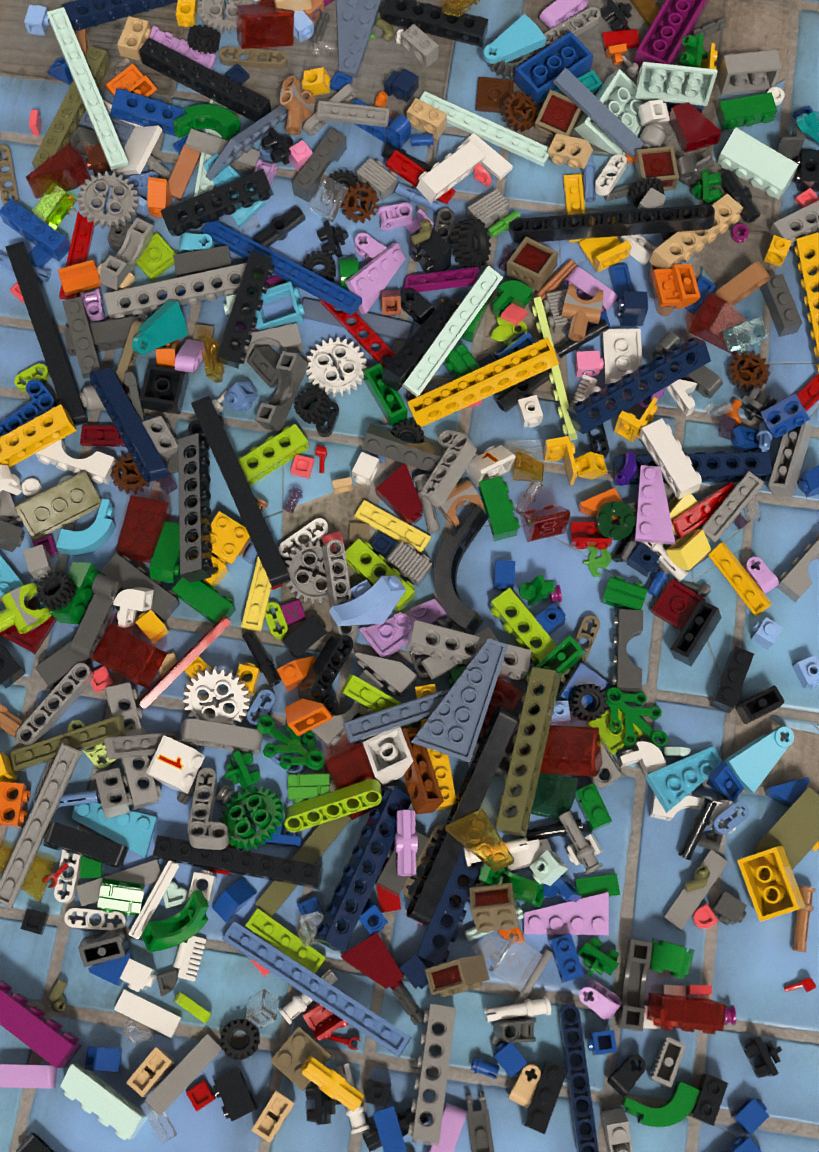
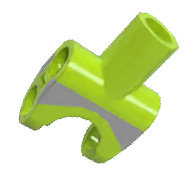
(17, 610)

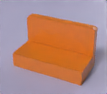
(79, 277)

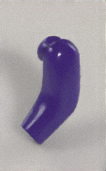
(628, 471)

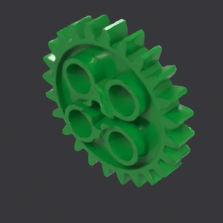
(265, 812)

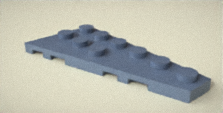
(355, 28)
(244, 140)
(460, 715)

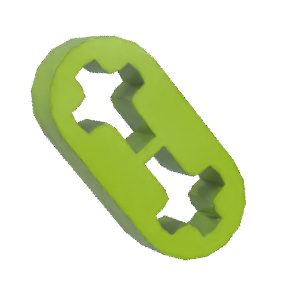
(31, 374)
(280, 619)
(192, 1007)

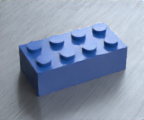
(541, 70)

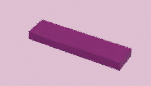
(442, 280)

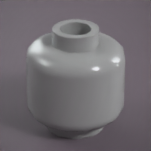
(652, 136)
(90, 399)

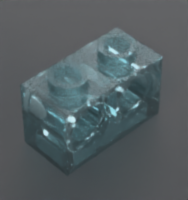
(745, 334)

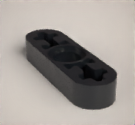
(602, 439)

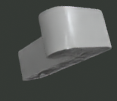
(451, 466)
(220, 736)
(205, 808)

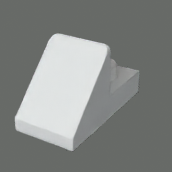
(680, 393)

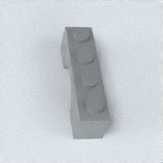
(118, 267)
(284, 338)
(798, 580)
(331, 731)

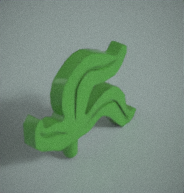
(601, 562)

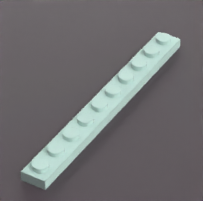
(87, 88)

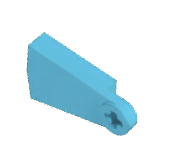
(515, 42)
(758, 757)

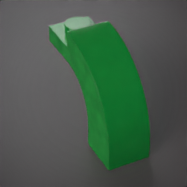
(207, 117)
(524, 889)
(178, 928)
(673, 1111)

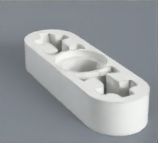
(611, 181)
(304, 531)
(74, 879)
(81, 912)

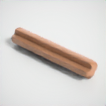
(556, 280)

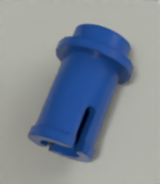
(422, 140)
(657, 582)
(484, 1067)

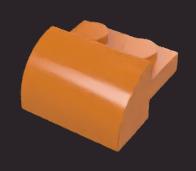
(132, 81)
(676, 286)

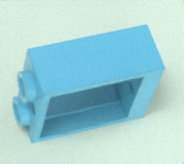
(277, 293)

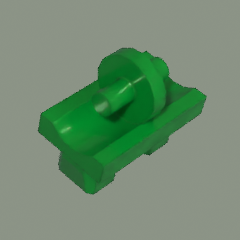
(694, 50)
(706, 190)
(536, 590)
(238, 772)
(596, 959)

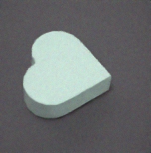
(677, 751)
(175, 896)

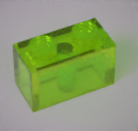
(54, 206)

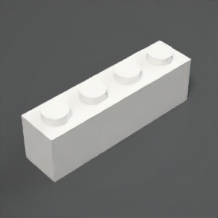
(450, 172)
(669, 456)

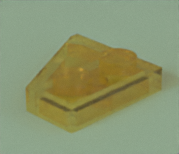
(212, 368)

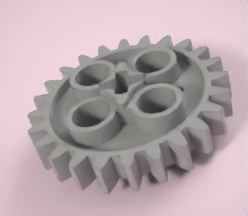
(213, 15)
(125, 203)
(309, 590)

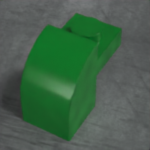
(348, 268)
(511, 292)

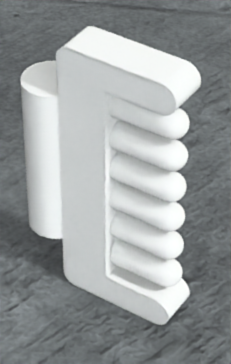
(589, 389)
(184, 956)

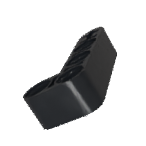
(325, 670)
(85, 845)

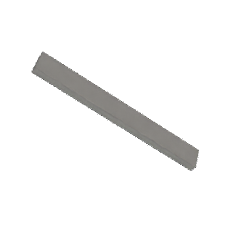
(38, 824)

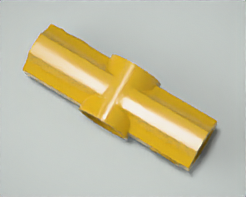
(332, 1083)

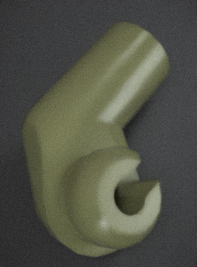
(387, 28)
(425, 232)
(700, 879)
(56, 997)

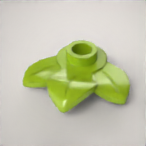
(506, 331)

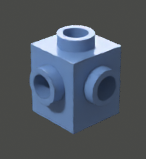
(241, 396)

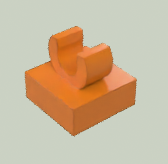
(616, 52)

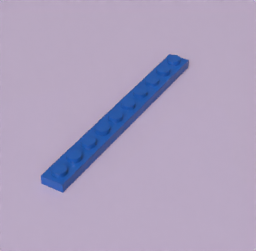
(285, 268)

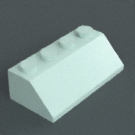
(757, 163)
(103, 1100)

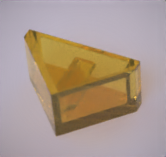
(527, 468)

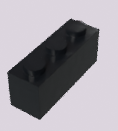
(696, 633)
(732, 679)
(545, 1097)

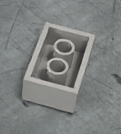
(749, 72)

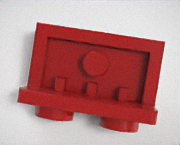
(586, 535)
(322, 1022)

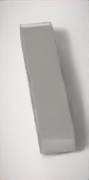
(333, 579)
(57, 694)

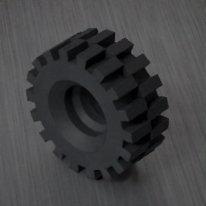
(470, 243)

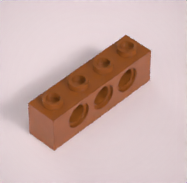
(421, 778)

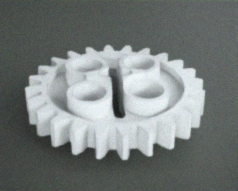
(320, 373)
(210, 682)

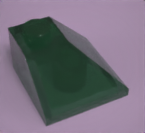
(554, 795)

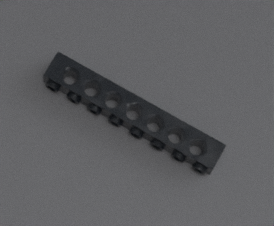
(204, 80)
(194, 508)
(240, 862)

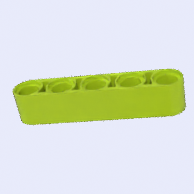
(341, 798)

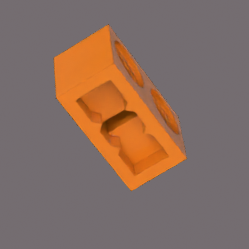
(17, 804)

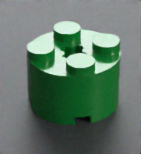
(671, 958)

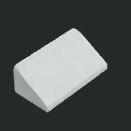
(640, 249)

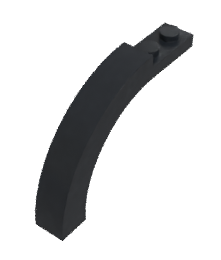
(446, 572)

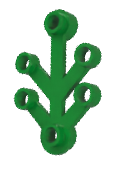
(631, 716)
(312, 758)

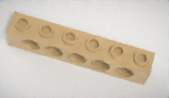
(684, 244)

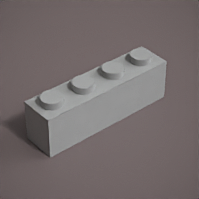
(790, 461)

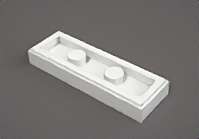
(493, 161)
(147, 1013)

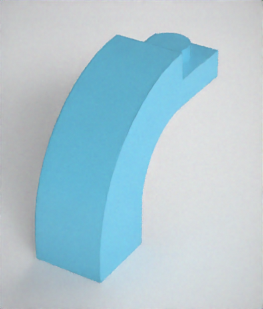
(92, 538)

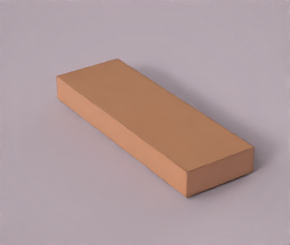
(183, 172)

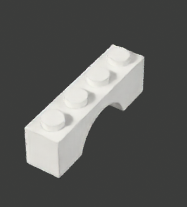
(96, 466)
(692, 803)

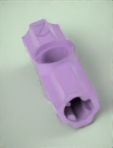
(406, 843)

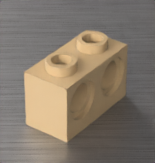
(133, 37)
(427, 118)
(570, 151)
(150, 1072)
(273, 1116)

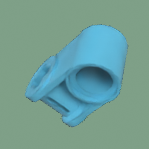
(194, 242)

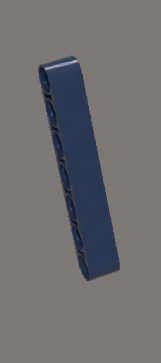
(128, 424)
(582, 1071)

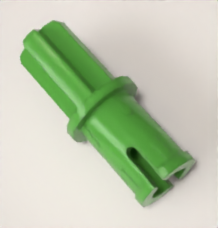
(503, 224)

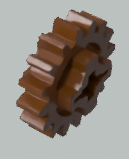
(518, 114)
(365, 198)
(749, 370)
(130, 481)

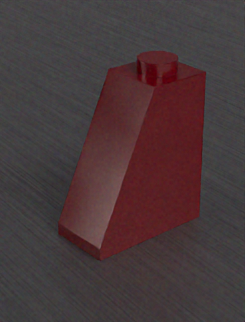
(693, 128)
(401, 495)
(375, 962)

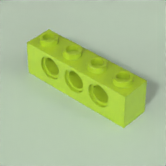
(281, 456)
(361, 550)
(509, 601)

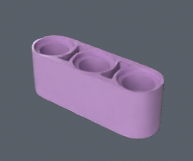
(561, 11)
(587, 287)
(189, 356)
(27, 1076)
(451, 1126)

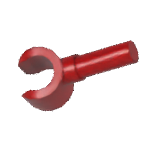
(322, 453)
(55, 875)
(807, 983)
(347, 1041)

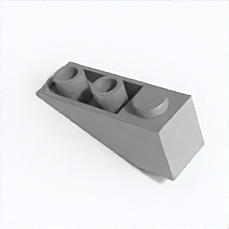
(392, 673)
(617, 1130)

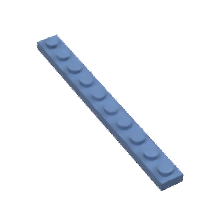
(317, 989)

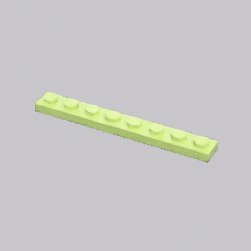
(555, 375)

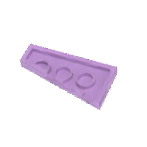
(180, 46)
(375, 276)
(653, 513)
(394, 632)
(582, 917)

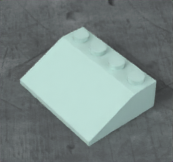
(675, 83)
(619, 97)

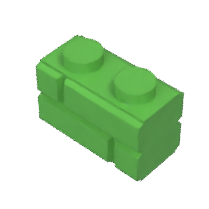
(307, 786)

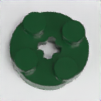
(626, 520)

